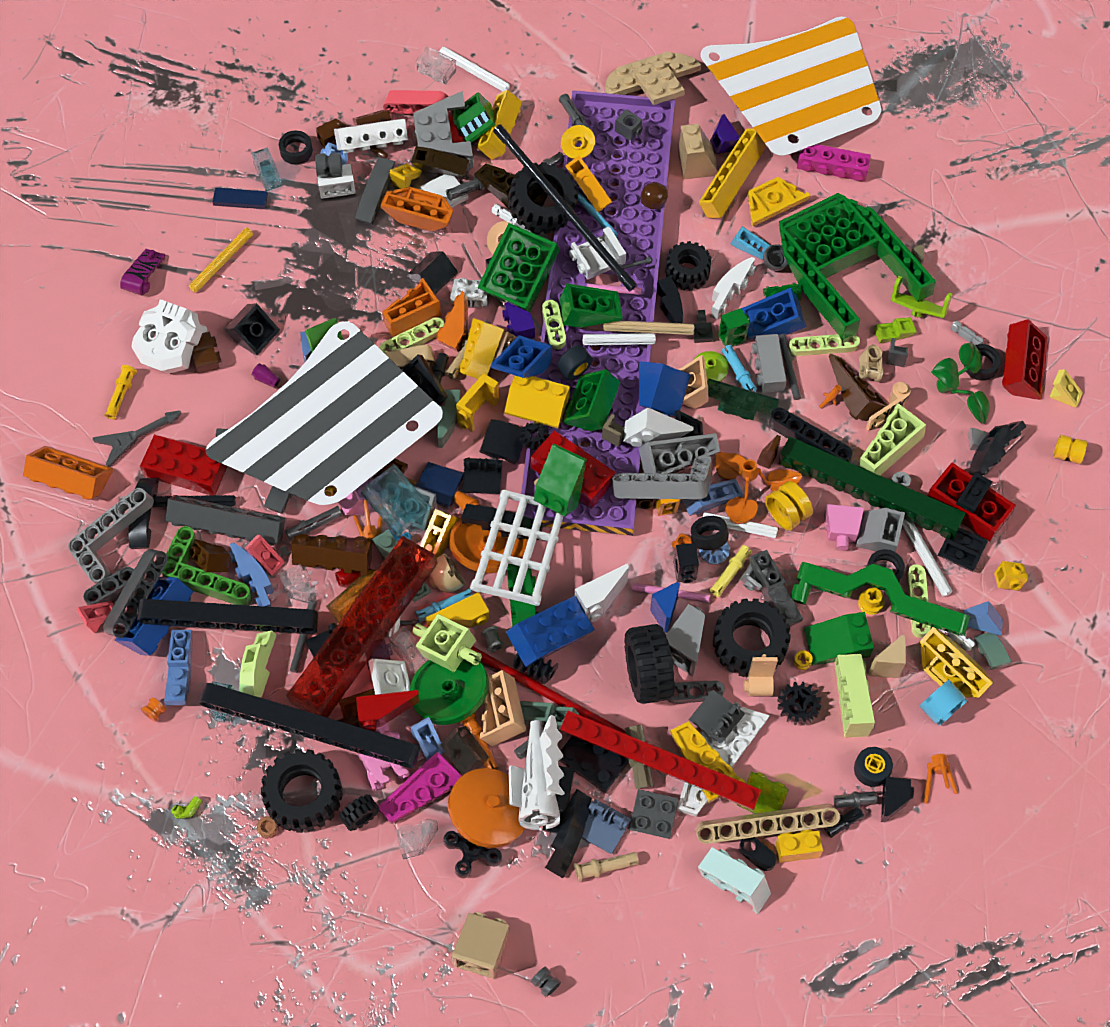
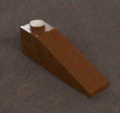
(856, 396)

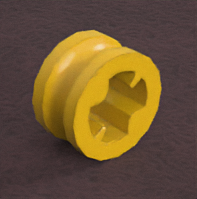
(798, 663)

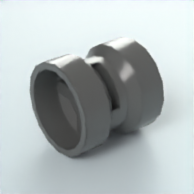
(545, 981)

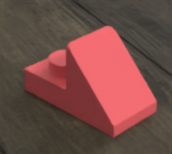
(264, 555)
(95, 614)

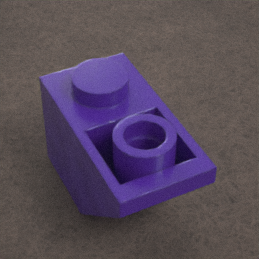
(724, 136)
(519, 321)

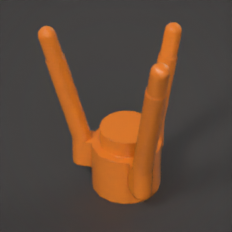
(369, 530)
(940, 765)

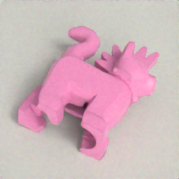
(376, 767)

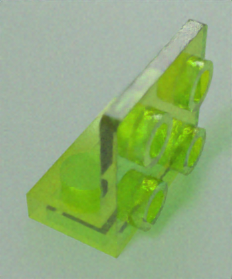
(772, 793)

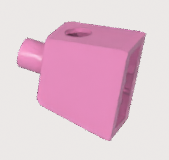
(843, 524)

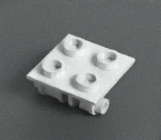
(471, 290)

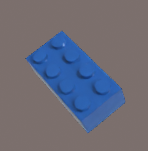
(550, 631)

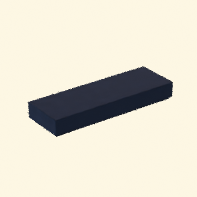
(240, 198)

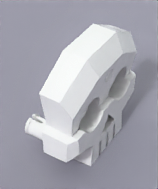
(171, 325)

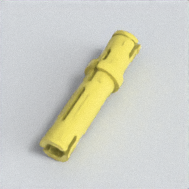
(735, 564)

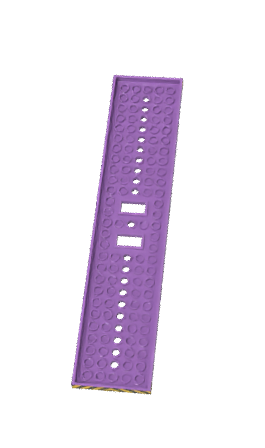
(640, 235)

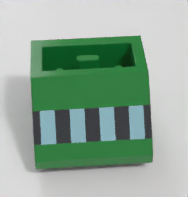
(475, 118)

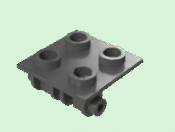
(717, 716)
(653, 814)

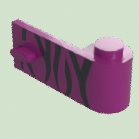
(136, 277)

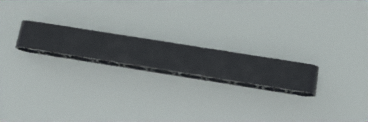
(309, 725)

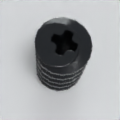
(538, 669)

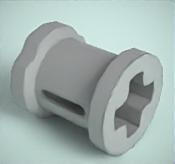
(492, 639)

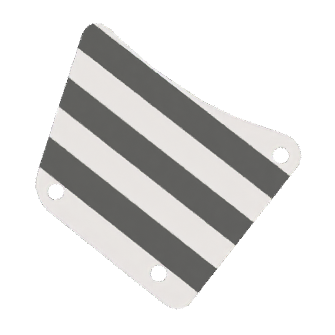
(330, 421)

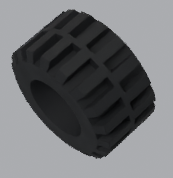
(691, 254)

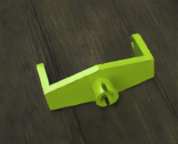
(919, 307)

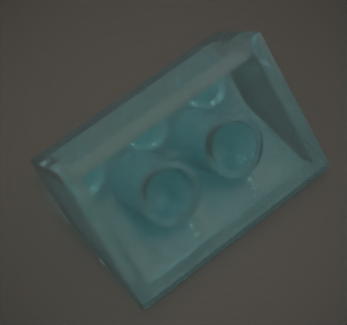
(395, 500)

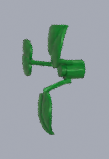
(948, 379)

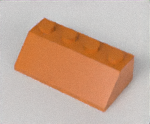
(67, 472)

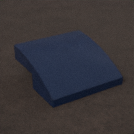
(441, 482)

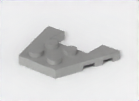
(434, 129)

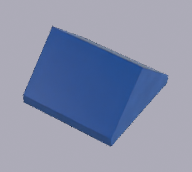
(664, 604)

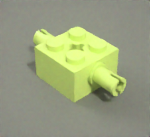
(446, 643)

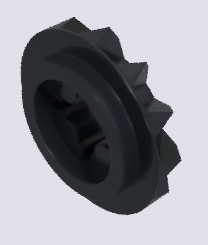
(536, 442)

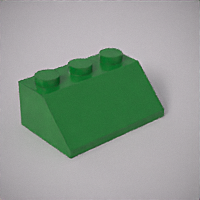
(592, 400)

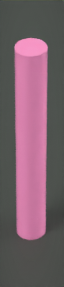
(621, 289)

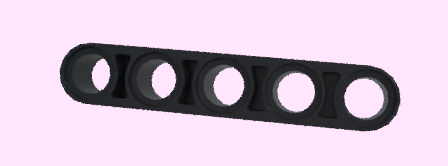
(806, 430)

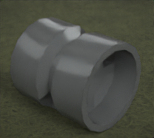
(328, 164)

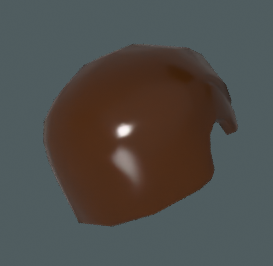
(654, 195)

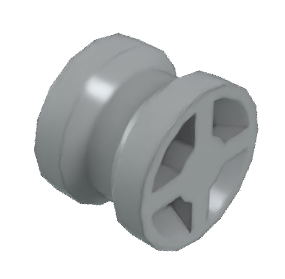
(903, 477)

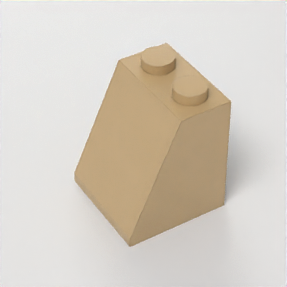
(696, 153)
(480, 945)

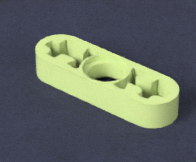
(555, 317)

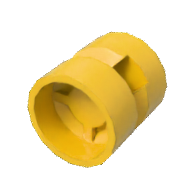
(1070, 449)

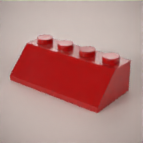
(1025, 360)

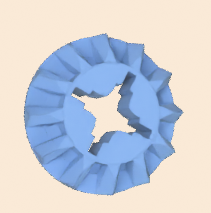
(718, 556)

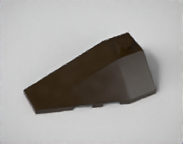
(499, 184)

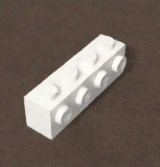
(371, 134)

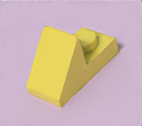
(1066, 389)

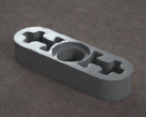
(679, 687)

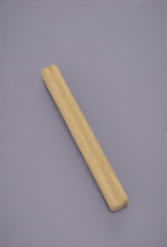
(650, 327)

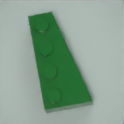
(521, 610)

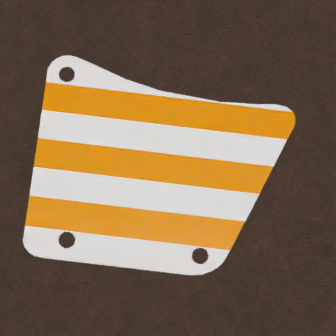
(799, 84)

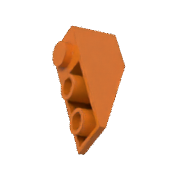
(456, 325)

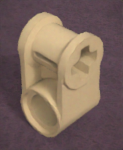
(871, 363)

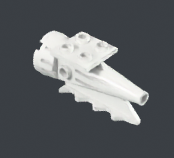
(537, 785)

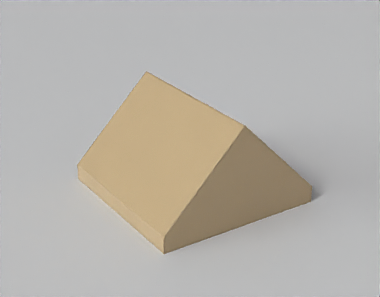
(890, 661)

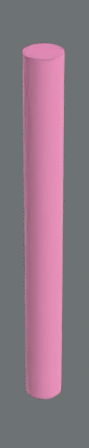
(682, 594)

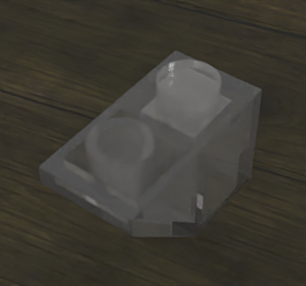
(297, 585)
(416, 838)

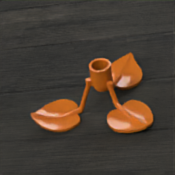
(730, 465)

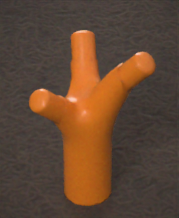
(831, 396)

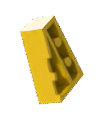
(480, 348)

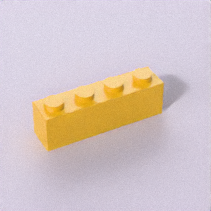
(505, 111)

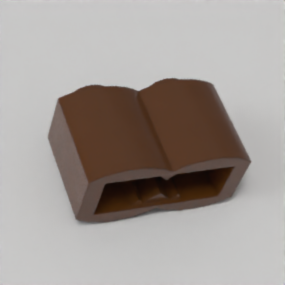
(205, 355)

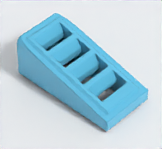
(744, 246)

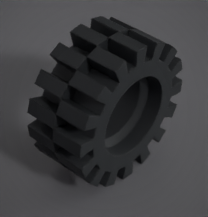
(359, 812)

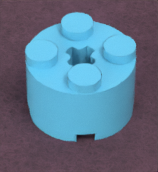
(942, 702)

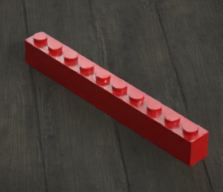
(661, 760)

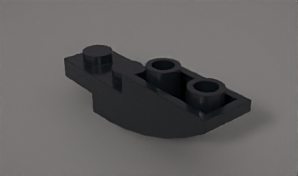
(992, 447)

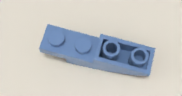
(251, 573)
(179, 667)

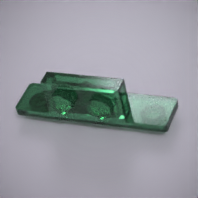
(740, 401)

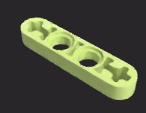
(411, 335)
(824, 347)
(921, 584)

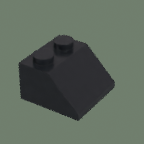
(252, 328)

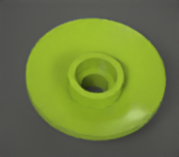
(719, 369)

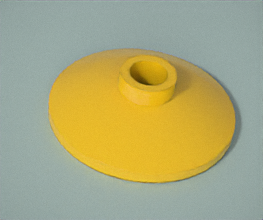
(574, 135)

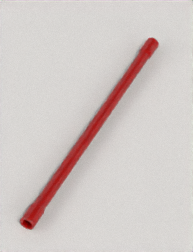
(543, 690)

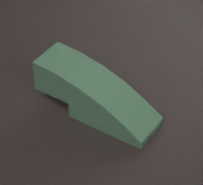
(449, 417)
(542, 711)

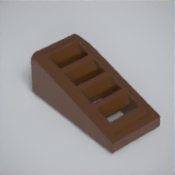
(769, 452)

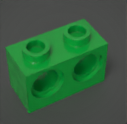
(734, 327)

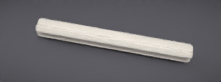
(476, 70)
(927, 558)

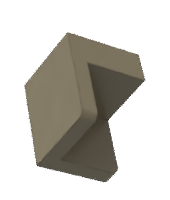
(613, 432)

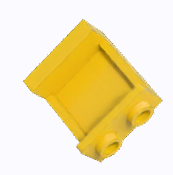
(482, 390)

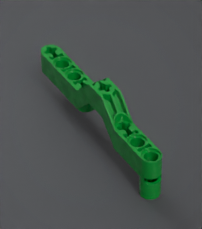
(883, 579)

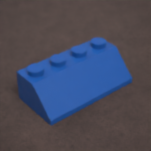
(145, 637)

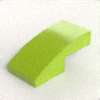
(898, 329)

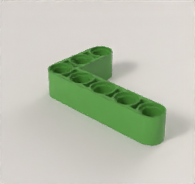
(199, 576)

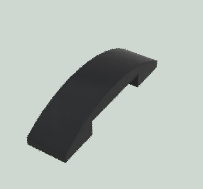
(139, 530)

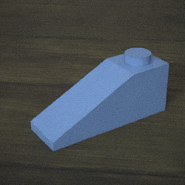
(718, 494)

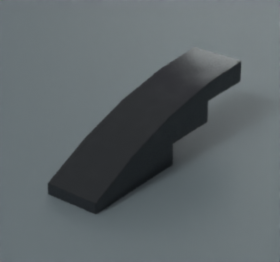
(485, 515)
(569, 836)

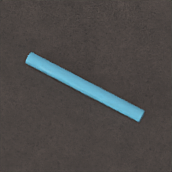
(585, 203)

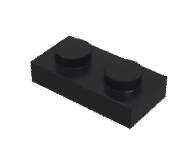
(974, 492)

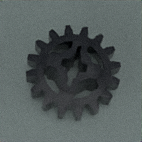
(804, 696)

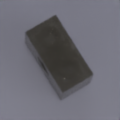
(464, 750)

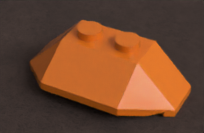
(418, 208)

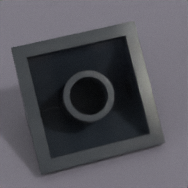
(435, 270)

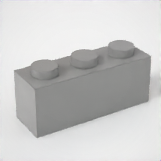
(769, 363)

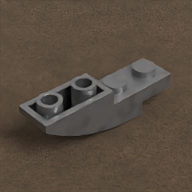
(773, 587)

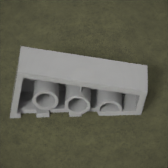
(676, 454)

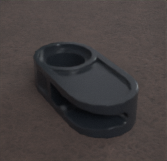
(761, 857)

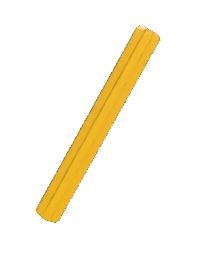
(220, 260)

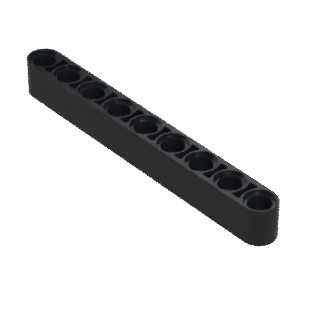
(227, 616)

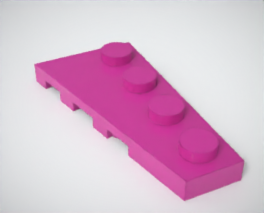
(425, 785)

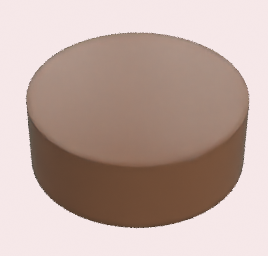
(267, 827)

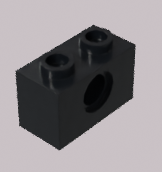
(686, 562)

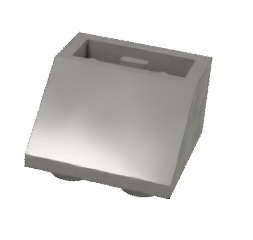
(880, 529)

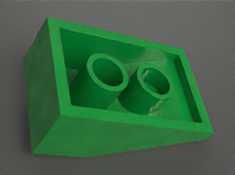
(589, 306)
(560, 481)
(839, 636)

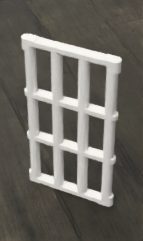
(506, 557)

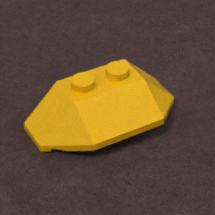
(947, 660)

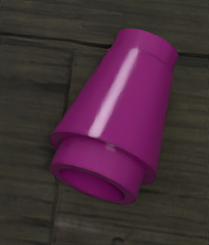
(265, 375)

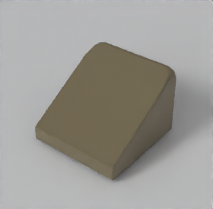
(918, 252)

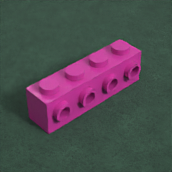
(834, 162)

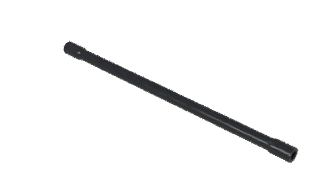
(623, 276)

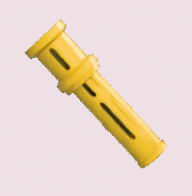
(122, 384)

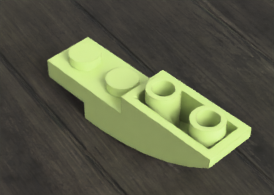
(255, 658)

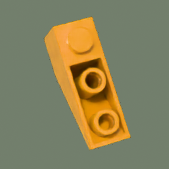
(588, 183)

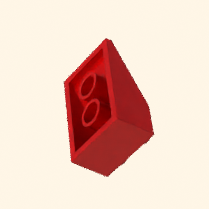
(381, 708)

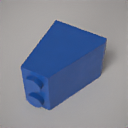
(661, 387)

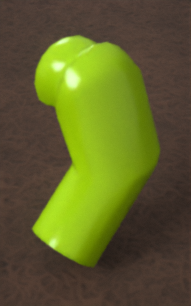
(182, 812)

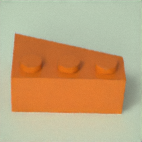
(412, 310)

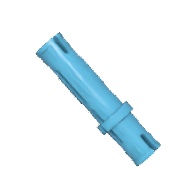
(742, 375)
(435, 607)

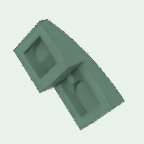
(993, 650)

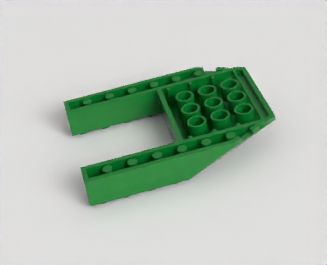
(836, 236)

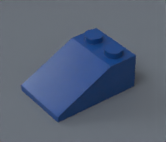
(775, 315)
(524, 358)

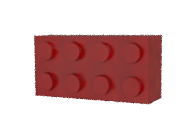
(182, 465)
(596, 477)
(990, 513)

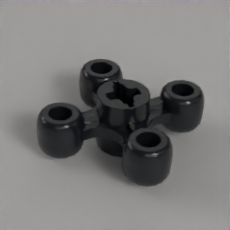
(470, 856)

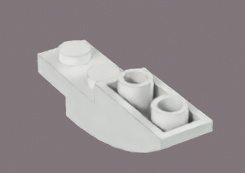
(731, 283)

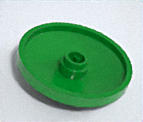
(449, 695)

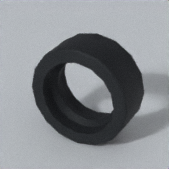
(291, 137)
(994, 356)
(709, 523)
(890, 556)

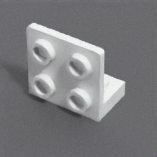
(337, 185)

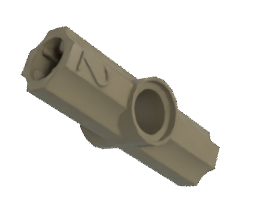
(641, 773)

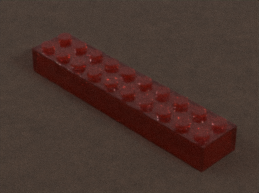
(362, 628)

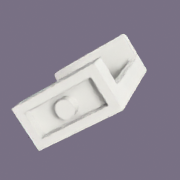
(589, 260)

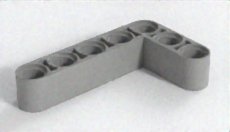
(666, 485)
(107, 532)

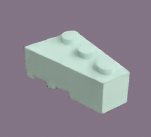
(735, 877)

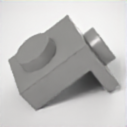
(749, 580)

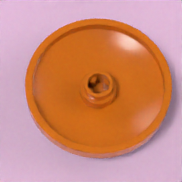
(469, 541)
(482, 808)

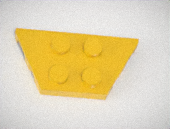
(773, 198)

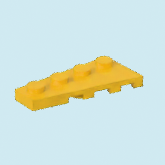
(696, 749)

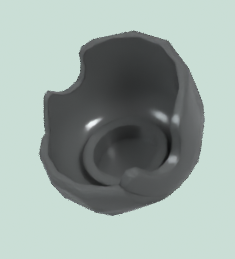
(774, 258)

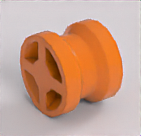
(153, 709)

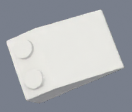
(653, 426)
(600, 593)

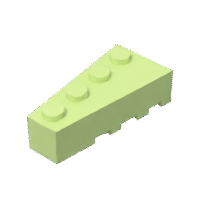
(893, 440)
(854, 696)

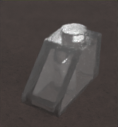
(405, 646)

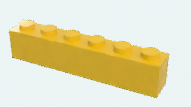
(732, 174)

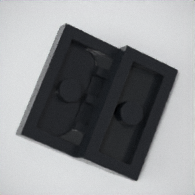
(502, 441)
(964, 549)

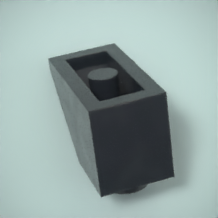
(895, 796)

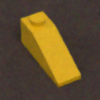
(438, 532)
(467, 612)

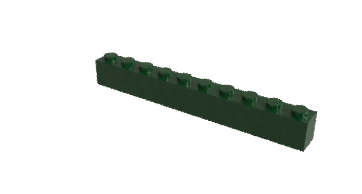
(871, 487)

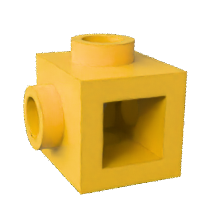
(1011, 575)

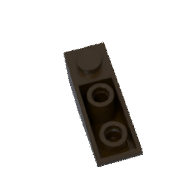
(439, 162)

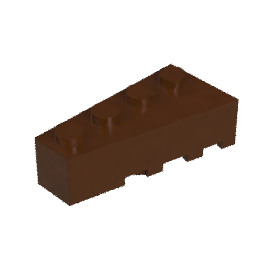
(332, 552)

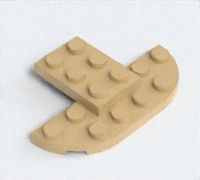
(653, 75)

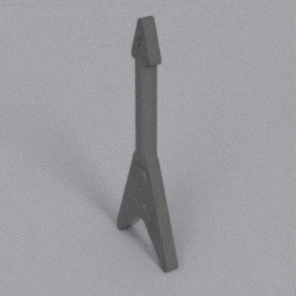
(123, 441)

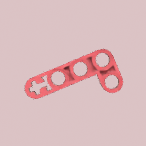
(412, 101)

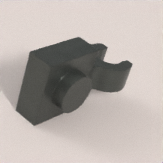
(702, 330)

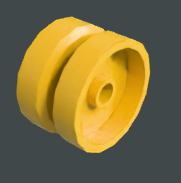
(789, 505)

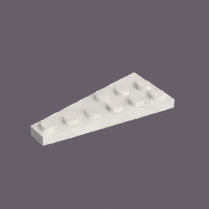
(692, 798)

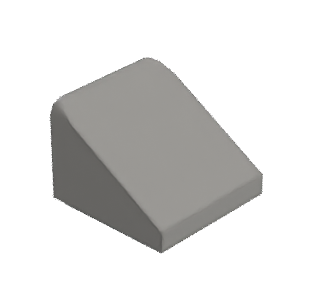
(975, 438)

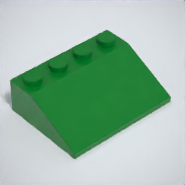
(519, 267)

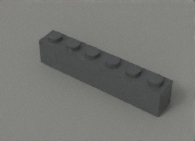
(224, 519)

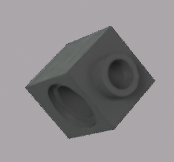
(628, 125)

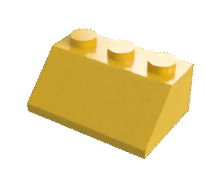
(537, 400)

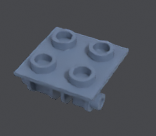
(604, 826)

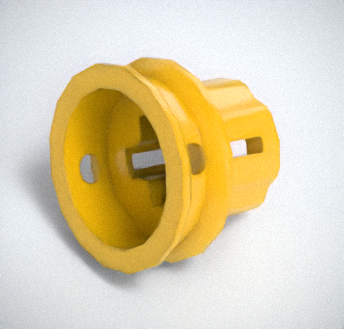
(868, 606)

